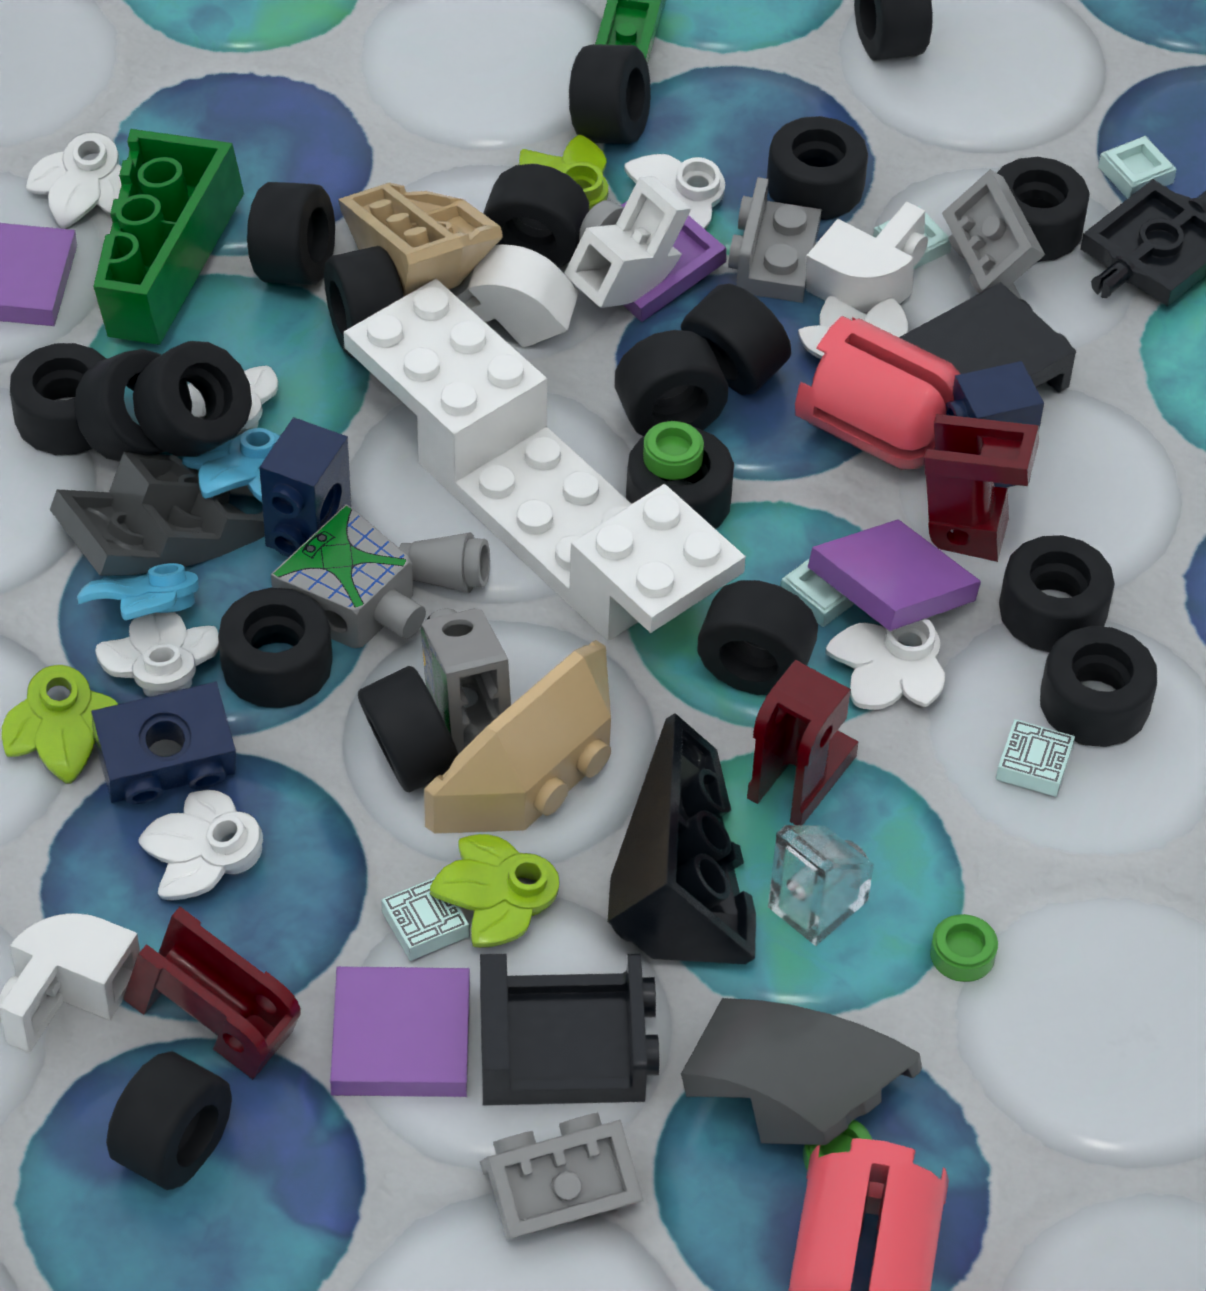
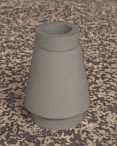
(450, 561)

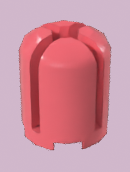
(877, 392)
(876, 1181)

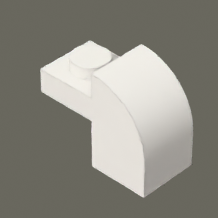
(635, 254)
(868, 268)
(521, 293)
(68, 961)

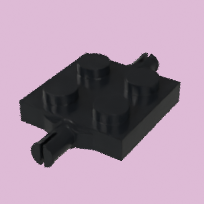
(1151, 242)

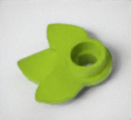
(580, 161)
(55, 728)
(490, 887)

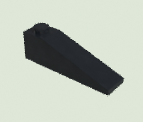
(676, 866)

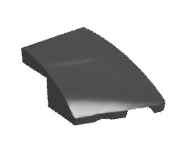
(153, 518)
(797, 1066)

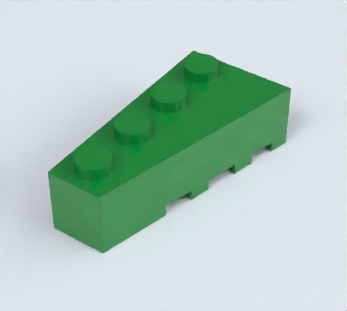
(163, 229)

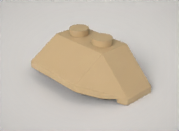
(422, 232)
(529, 752)

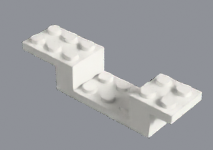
(492, 450)

